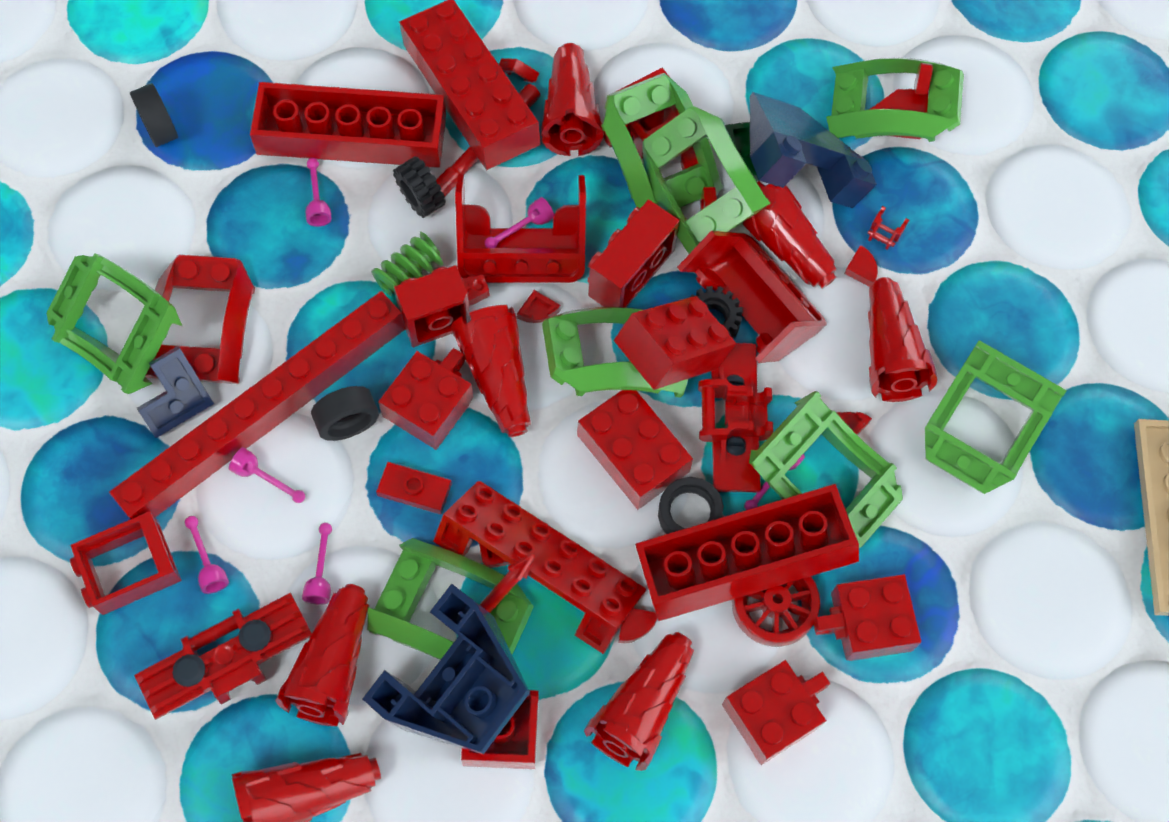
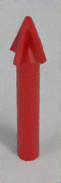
(517, 572)

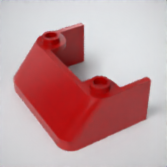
(528, 253)
(765, 292)

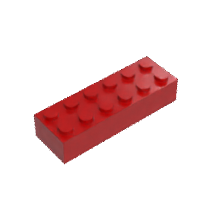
(472, 82)
(348, 124)
(748, 552)

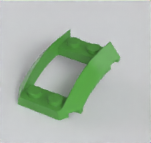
(850, 92)
(642, 101)
(726, 211)
(145, 338)
(566, 356)
(1009, 379)
(799, 432)
(408, 584)

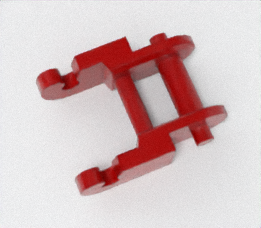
(896, 234)

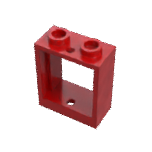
(114, 537)

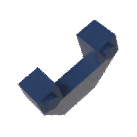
(788, 138)
(469, 689)

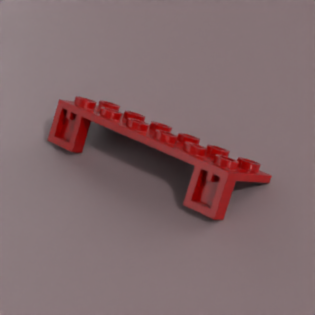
(557, 564)

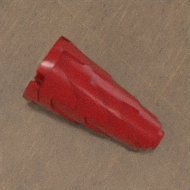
(571, 110)
(791, 236)
(897, 352)
(496, 364)
(327, 663)
(638, 710)
(303, 790)

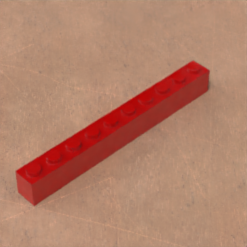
(260, 408)

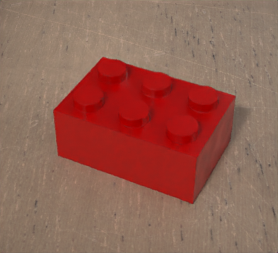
(632, 256)
(674, 342)
(634, 446)

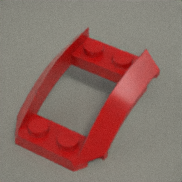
(212, 275)

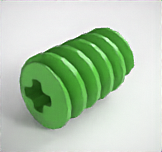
(408, 263)

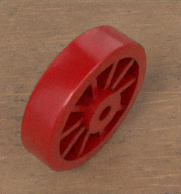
(776, 604)

